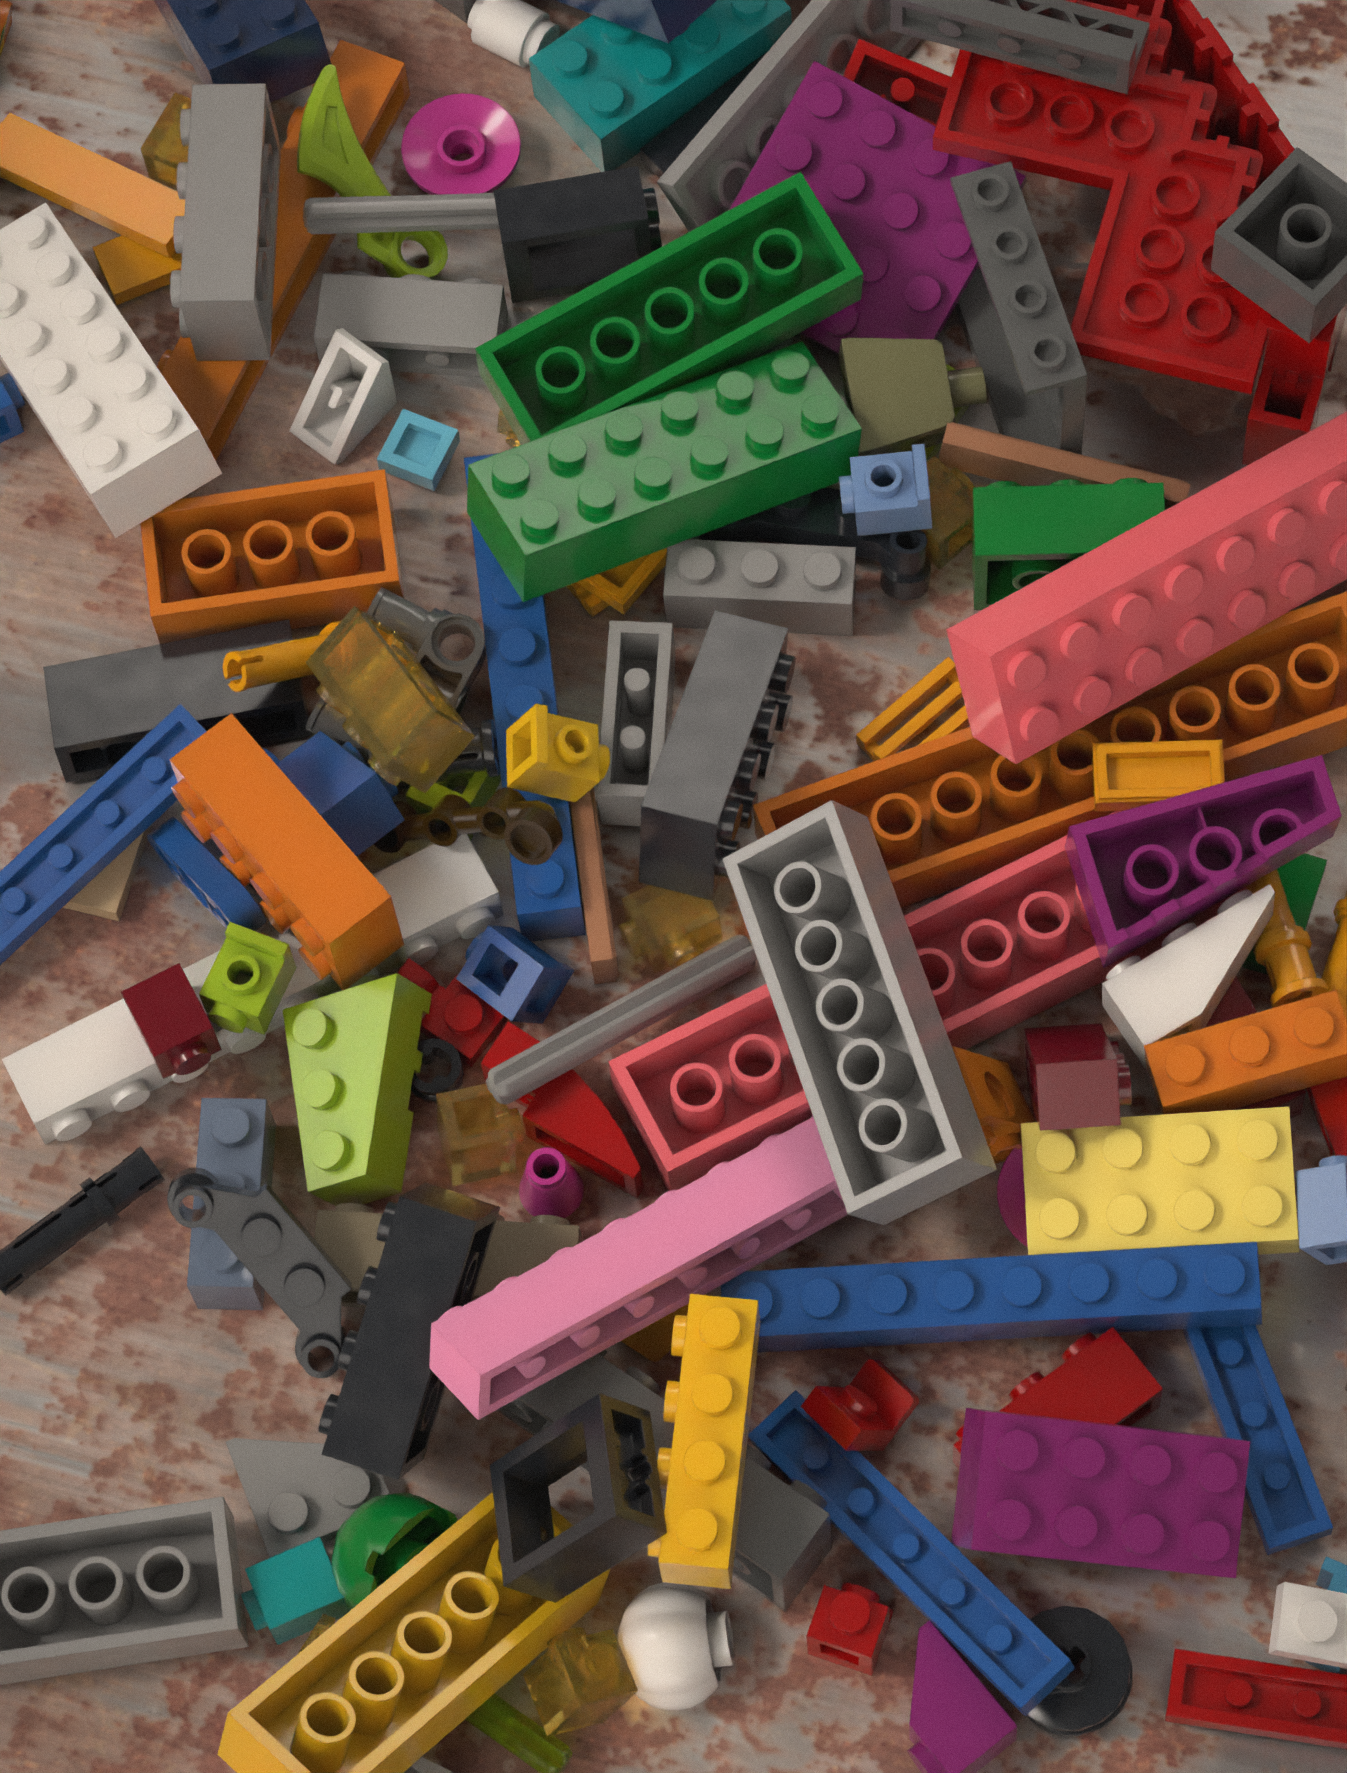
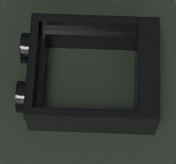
(574, 231)
(626, 1514)

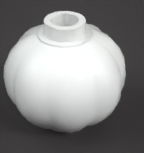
(675, 1645)

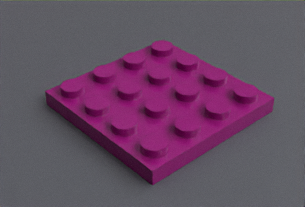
(886, 200)

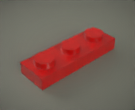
(1258, 1698)

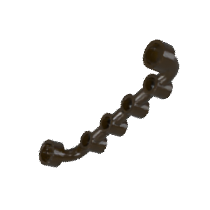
(526, 826)

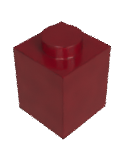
(172, 1022)

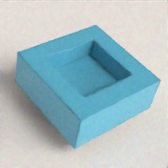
(418, 449)

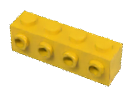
(709, 1439)

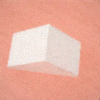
(344, 398)

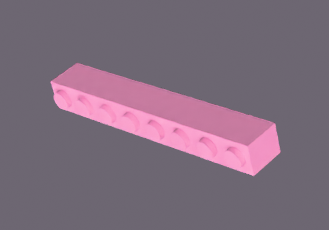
(635, 1271)

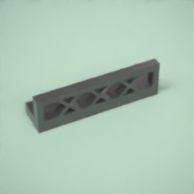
(1033, 33)

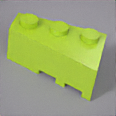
(353, 1086)

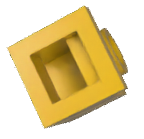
(554, 755)

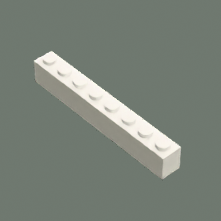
(107, 1066)

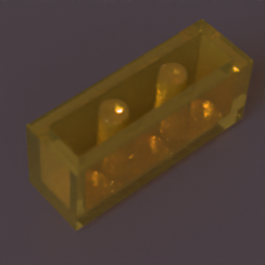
(388, 701)

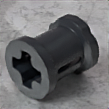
(479, 754)

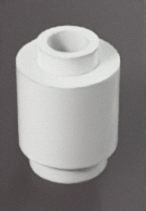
(511, 29)

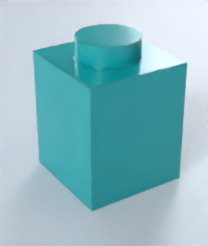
(293, 1591)

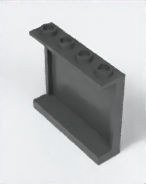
(1017, 317)

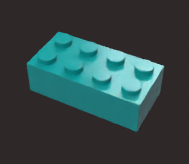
(625, 88)

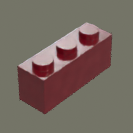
(1075, 1076)

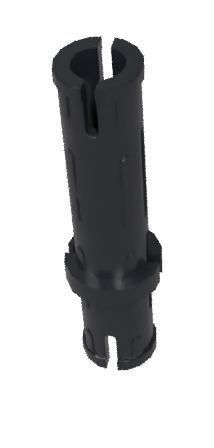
(83, 1213)

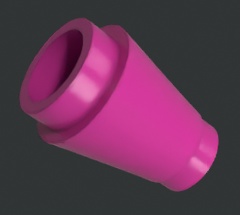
(552, 1196)

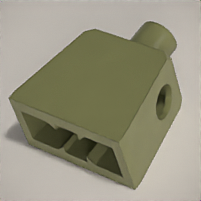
(904, 391)

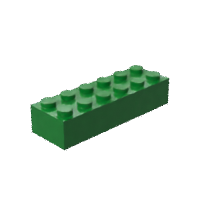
(675, 314)
(662, 470)

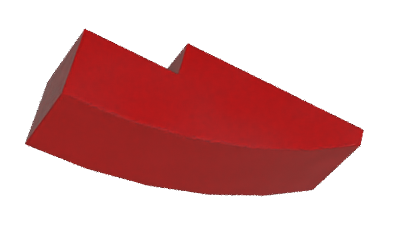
(570, 1119)

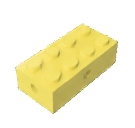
(1162, 1183)

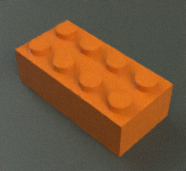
(271, 555)
(286, 853)

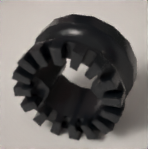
(440, 1084)

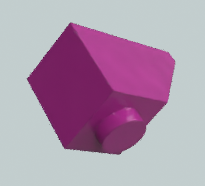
(952, 1714)

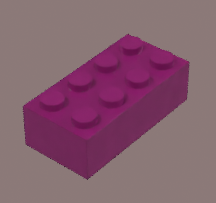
(1100, 1493)

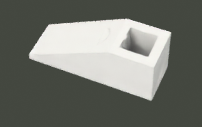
(1188, 977)

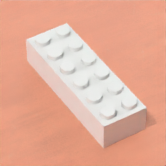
(93, 379)

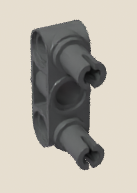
(426, 632)

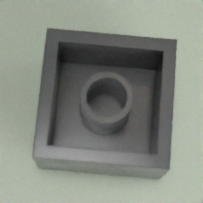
(1290, 245)

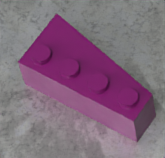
(1188, 852)

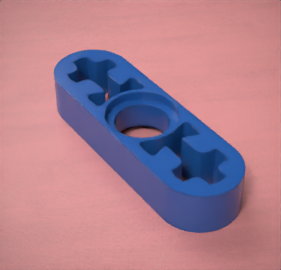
(205, 876)

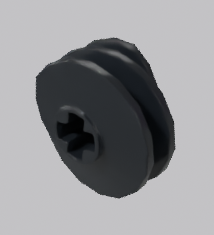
(1106, 1669)

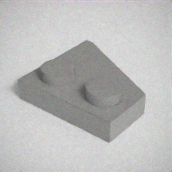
(299, 1490)

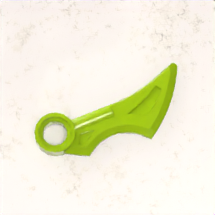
(334, 156)

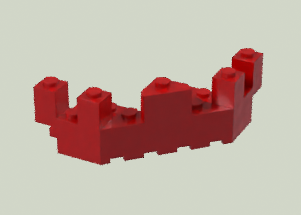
(1176, 167)

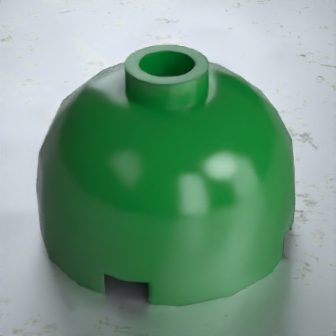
(383, 1539)

